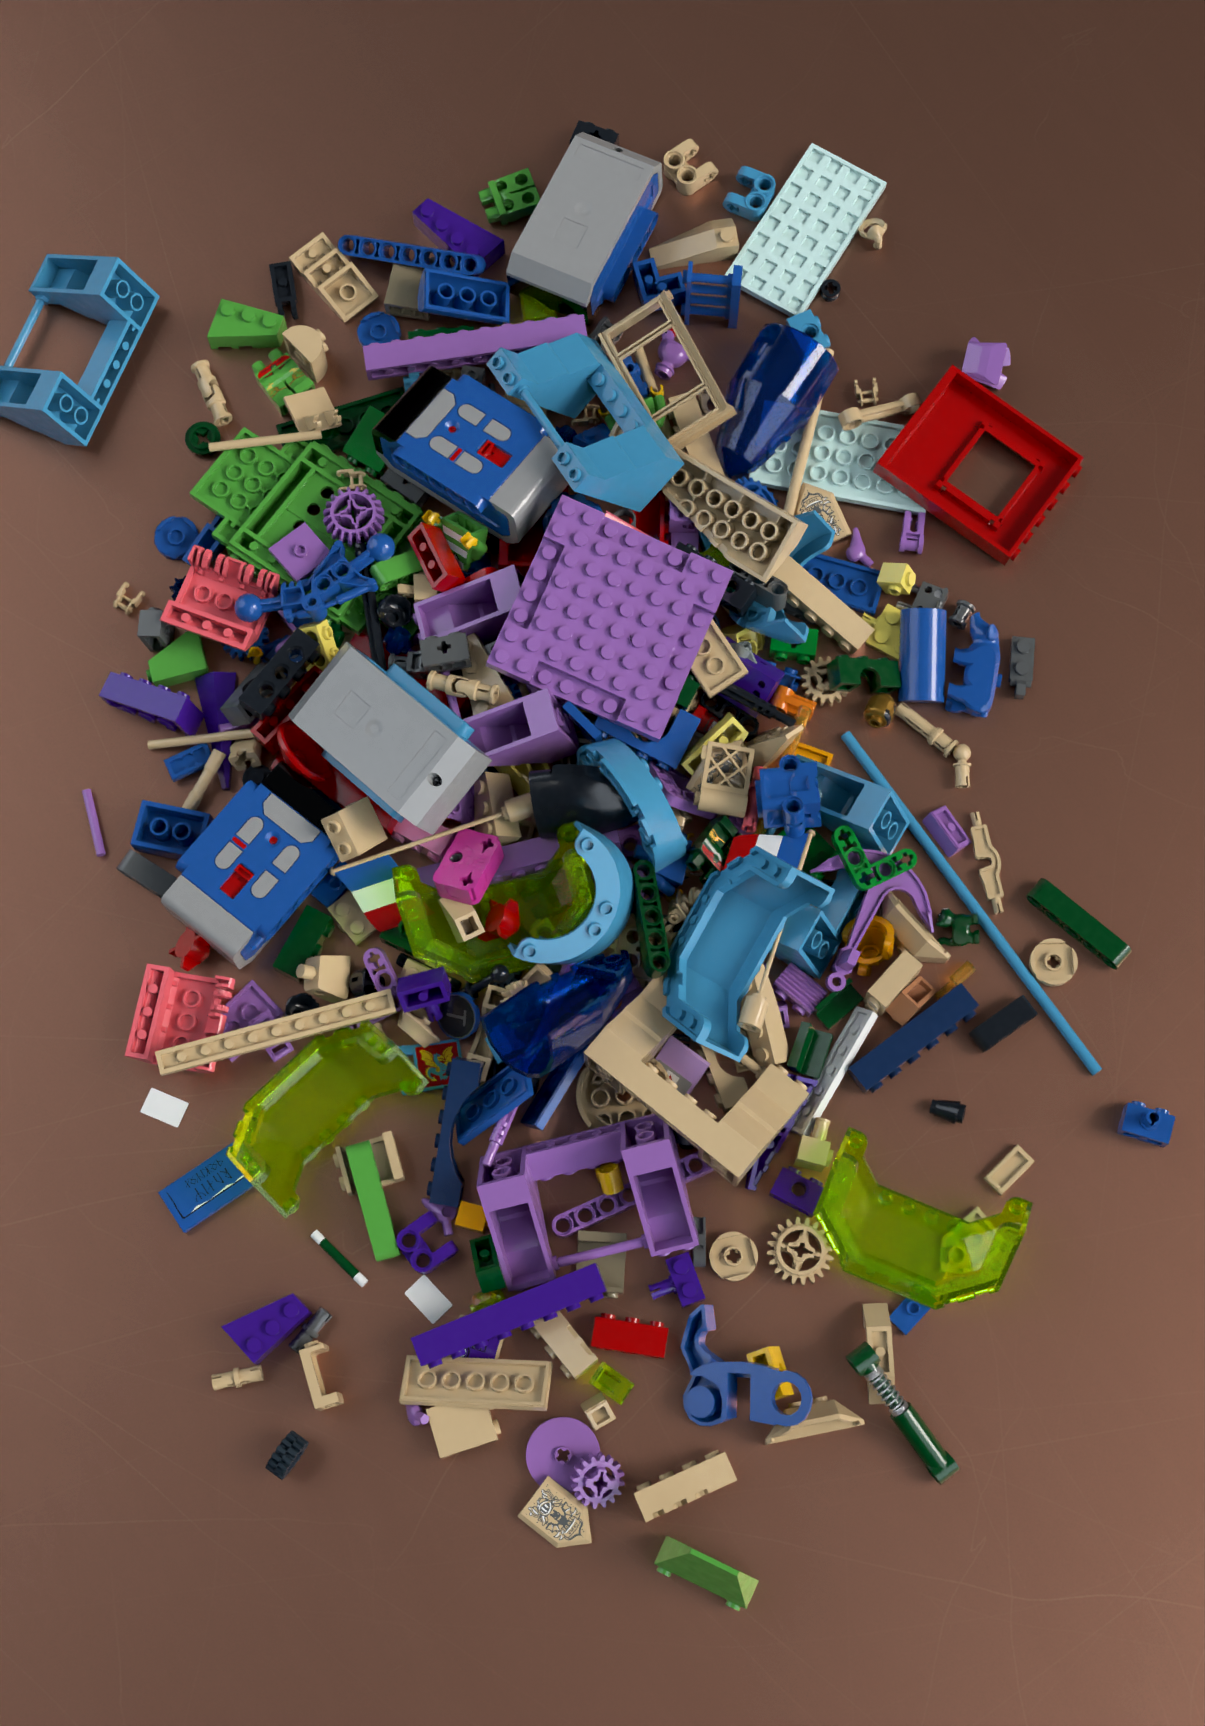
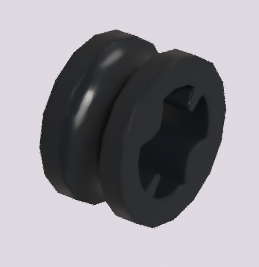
(825, 293)

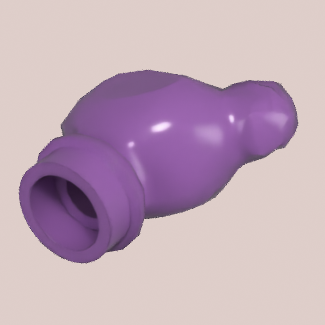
(670, 354)

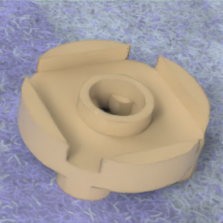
(1061, 952)
(740, 1244)

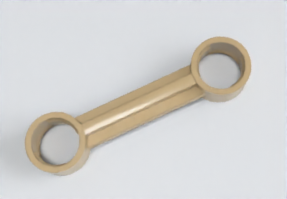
(853, 417)

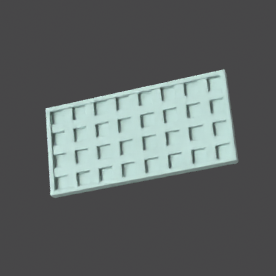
(806, 230)

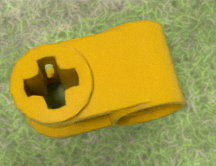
(609, 1178)

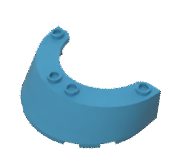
(774, 623)
(643, 797)
(608, 913)

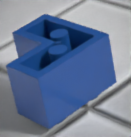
(651, 285)

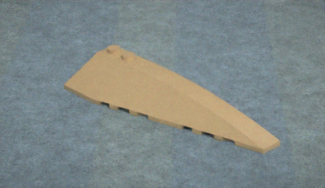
(734, 519)

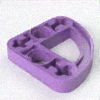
(676, 797)

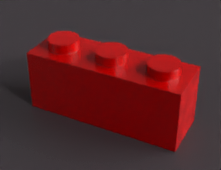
(436, 557)
(629, 1336)

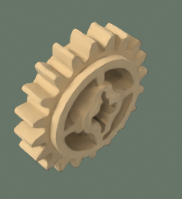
(795, 1272)

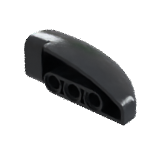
(576, 794)

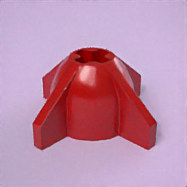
(501, 920)
(191, 949)

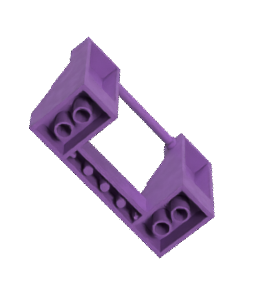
(518, 731)
(515, 1210)

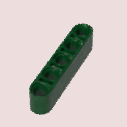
(1078, 923)
(646, 929)

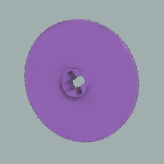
(554, 1435)

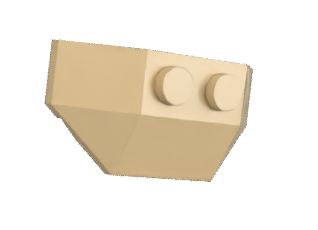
(910, 933)
(823, 1418)

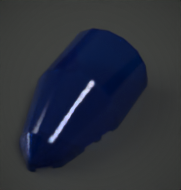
(773, 396)
(559, 1017)

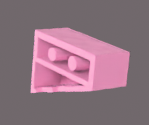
(432, 849)

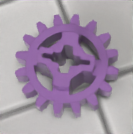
(590, 1472)

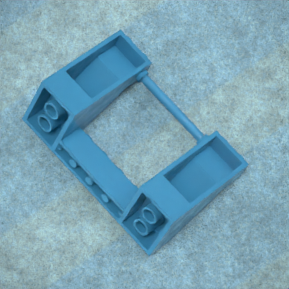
(98, 290)
(565, 379)
(878, 822)

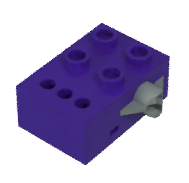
(761, 679)

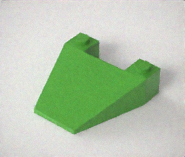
(706, 1572)

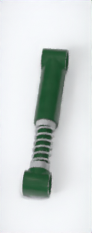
(912, 1426)

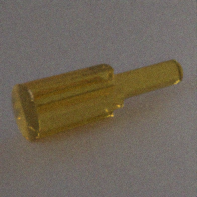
(956, 978)

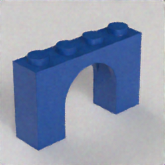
(669, 748)

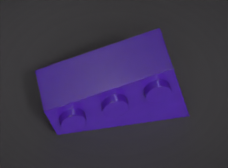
(267, 1327)

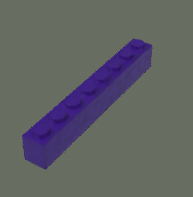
(509, 1314)

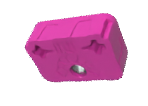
(468, 867)

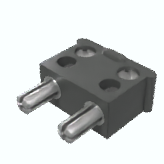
(935, 599)

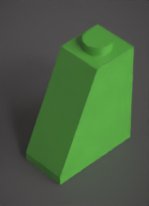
(178, 662)

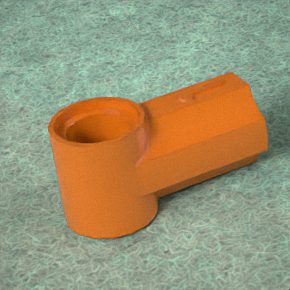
(788, 701)

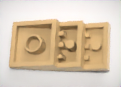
(333, 277)

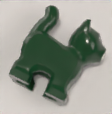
(960, 928)

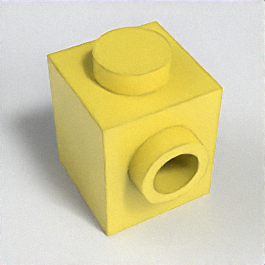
(896, 578)

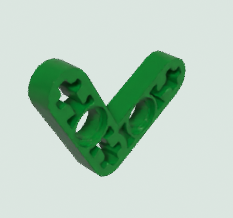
(864, 866)

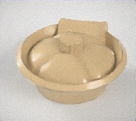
(417, 1028)

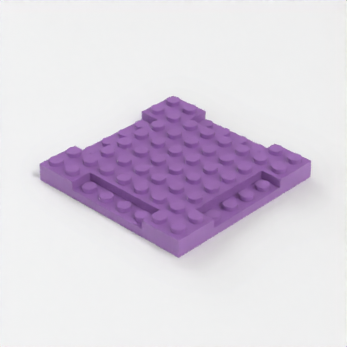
(609, 619)

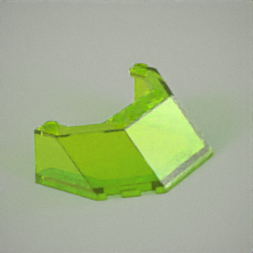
(548, 904)
(312, 1103)
(909, 1243)

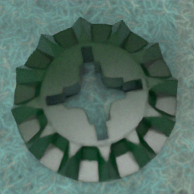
(201, 429)

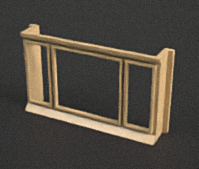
(704, 424)

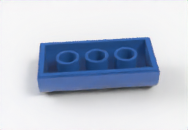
(464, 297)
(922, 655)

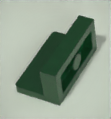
(837, 1005)
(809, 1051)

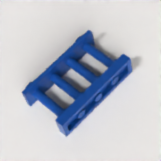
(731, 292)

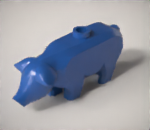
(980, 672)

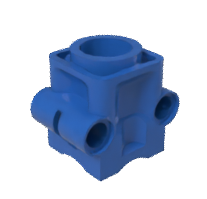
(789, 796)

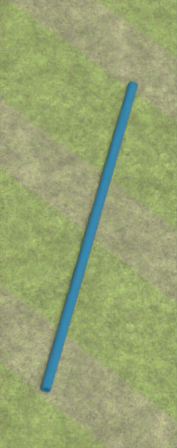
(974, 907)

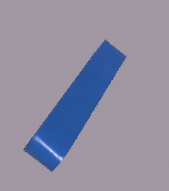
(421, 254)

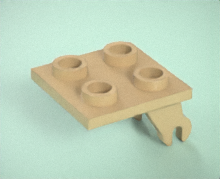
(312, 410)

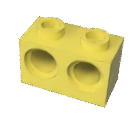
(324, 638)

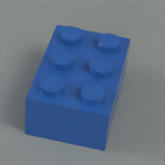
(167, 829)

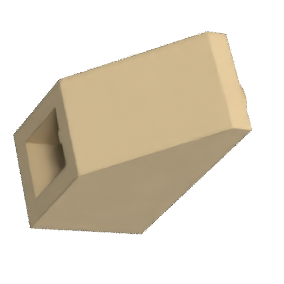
(461, 919)

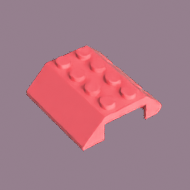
(209, 598)
(176, 1011)

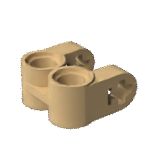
(699, 177)

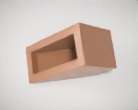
(911, 1001)

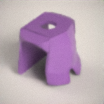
(985, 362)

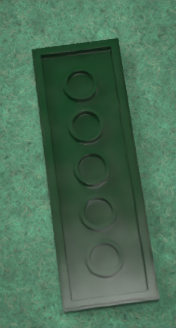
(350, 417)

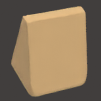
(598, 1411)

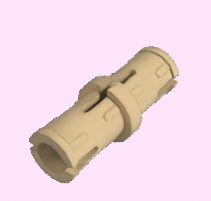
(237, 1377)

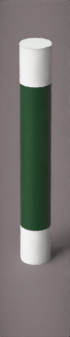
(339, 1258)

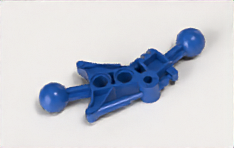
(300, 605)

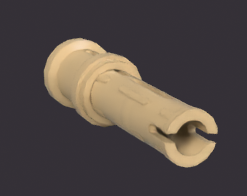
(934, 735)

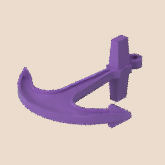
(905, 882)

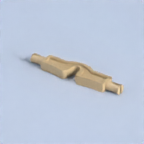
(990, 874)

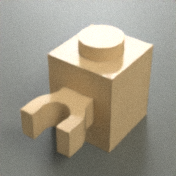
(419, 590)

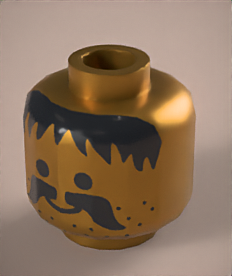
(880, 710)

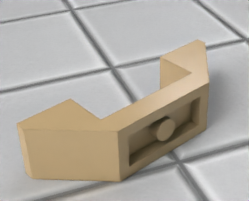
(879, 1337)

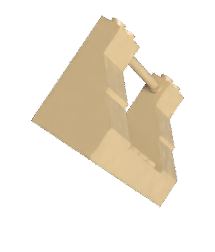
(729, 1147)

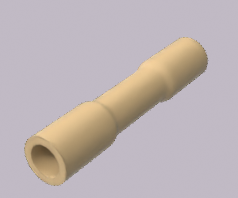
(210, 768)

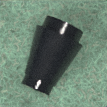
(948, 1110)

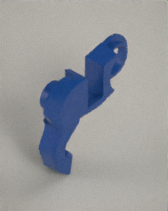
(713, 1385)

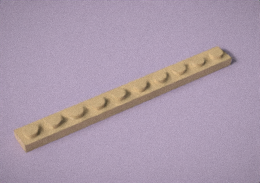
(275, 1032)

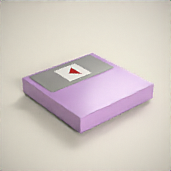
(682, 1065)

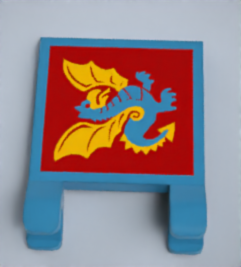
(433, 1061)

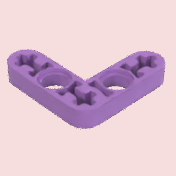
(383, 960)

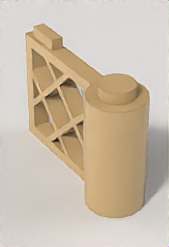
(720, 798)

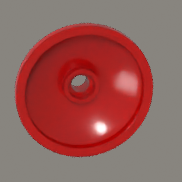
(302, 752)

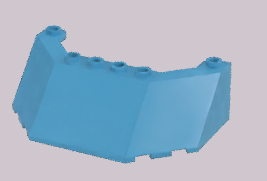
(727, 942)

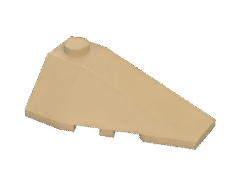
(703, 244)
(771, 744)

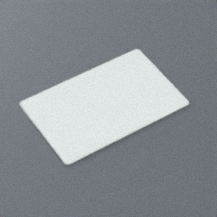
(164, 1107)
(428, 1299)

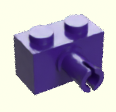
(424, 991)
(681, 1281)

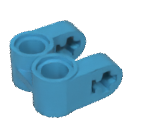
(743, 205)

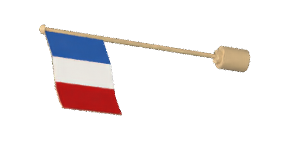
(793, 852)
(372, 876)

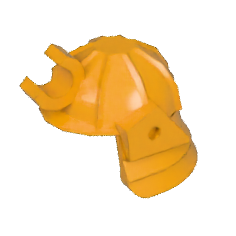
(874, 946)

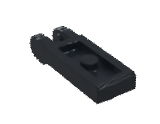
(284, 287)

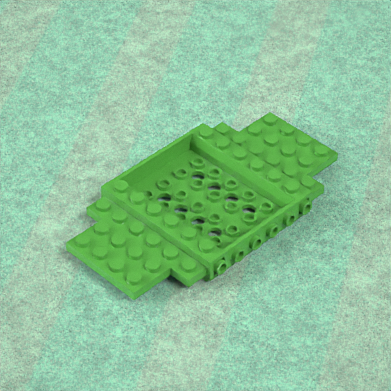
(269, 491)

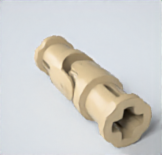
(211, 393)
(472, 688)

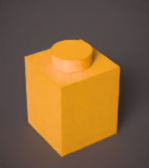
(471, 1218)

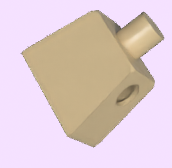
(326, 977)

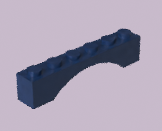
(447, 1180)

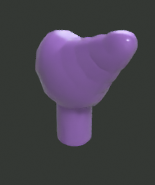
(857, 551)
(443, 1213)
(415, 1415)

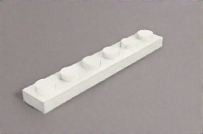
(835, 1068)

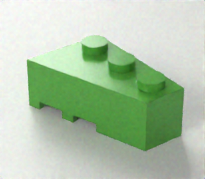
(245, 326)

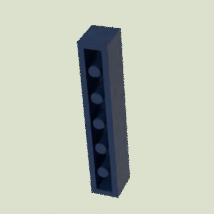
(912, 1039)

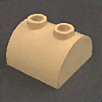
(307, 349)

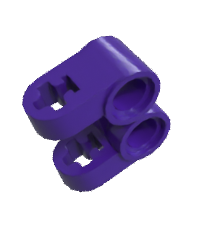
(420, 1248)

